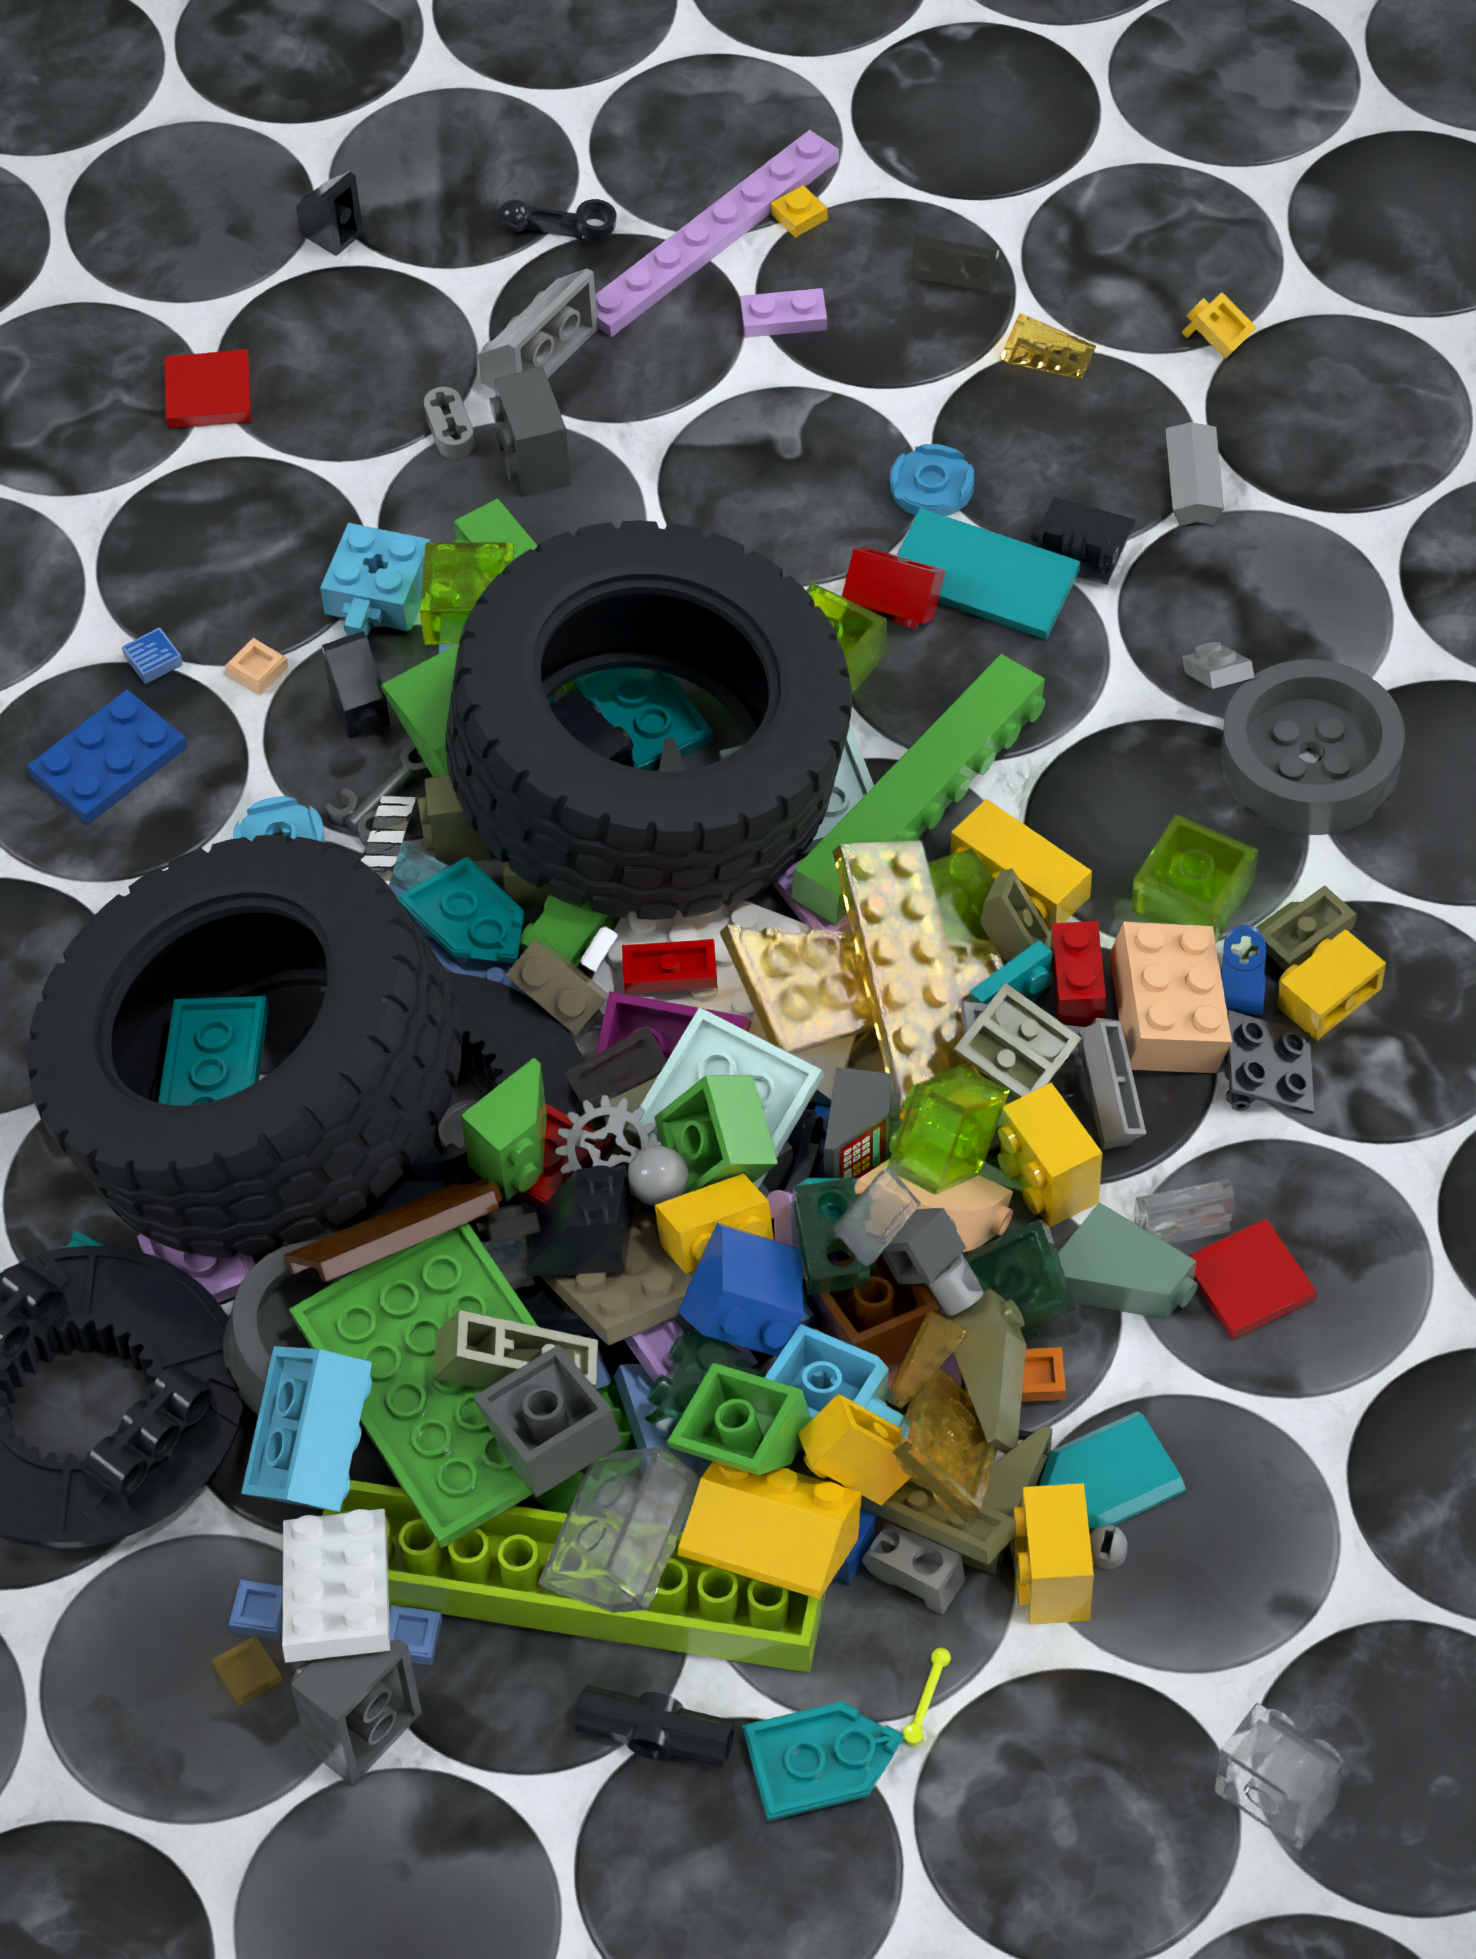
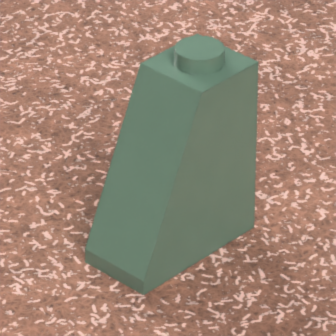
(1125, 1267)

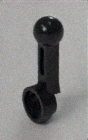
(517, 216)
(805, 1143)

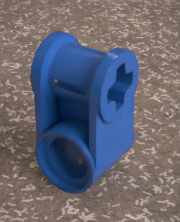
(1244, 978)

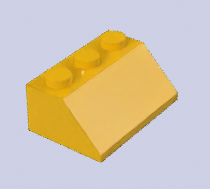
(772, 1526)

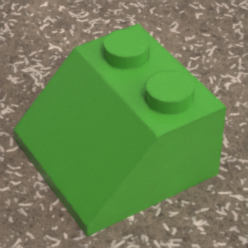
(718, 1130)
(508, 1131)
(742, 1421)

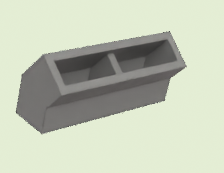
(1194, 473)
(1111, 1084)

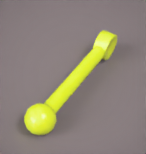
(913, 1732)

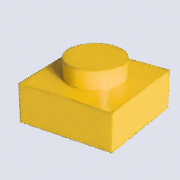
(799, 211)

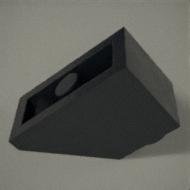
(332, 214)
(355, 684)

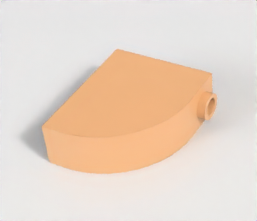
(975, 1206)

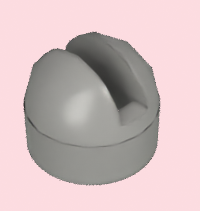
(1118, 1547)

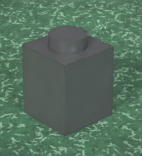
(923, 1247)

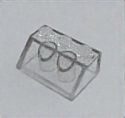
(621, 1529)

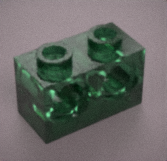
(819, 1239)

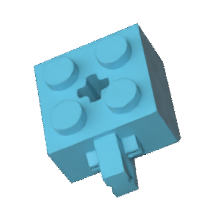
(375, 579)
(829, 1367)

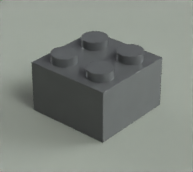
(530, 432)

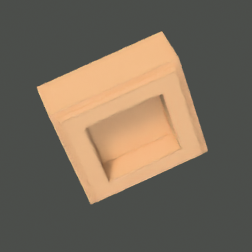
(256, 666)

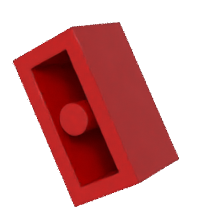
(893, 586)
(1077, 973)

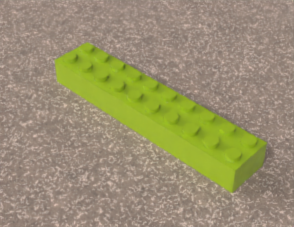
(497, 1572)

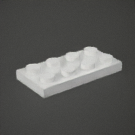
(335, 1585)

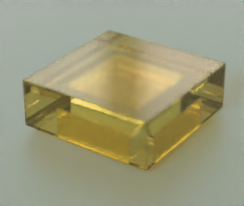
(246, 1670)

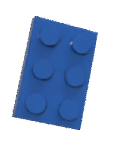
(107, 756)

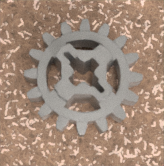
(615, 1127)

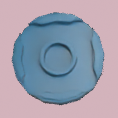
(932, 479)

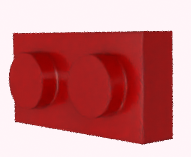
(669, 966)

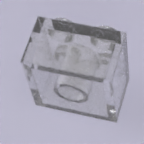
(1279, 1775)

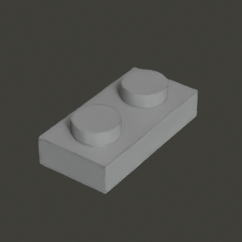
(1217, 665)

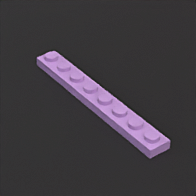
(711, 232)

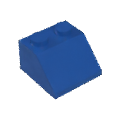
(746, 1291)

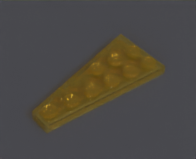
(813, 986)

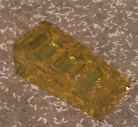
(1023, 349)
(929, 1350)

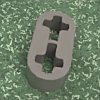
(441, 424)

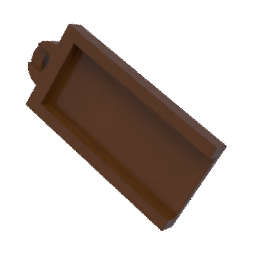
(396, 1229)

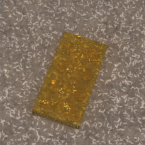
(946, 1446)

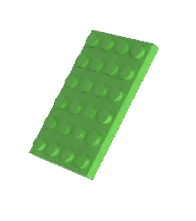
(421, 1424)

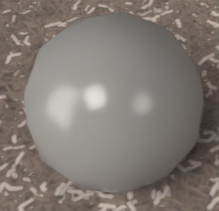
(657, 1175)

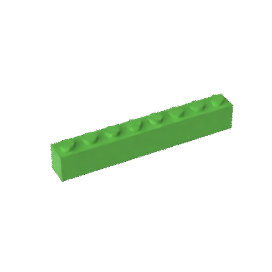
(926, 777)

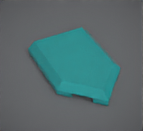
(467, 913)
(1120, 1470)
(817, 1758)

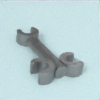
(361, 817)

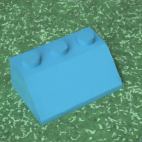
(307, 1427)

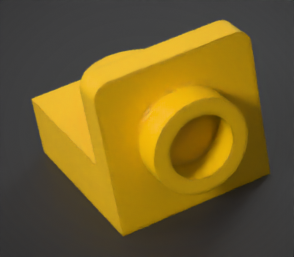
(1220, 324)

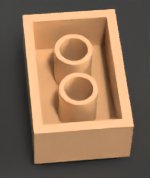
(1170, 997)

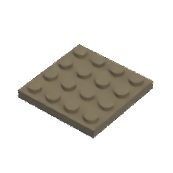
(631, 1300)

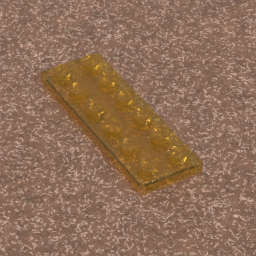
(903, 958)

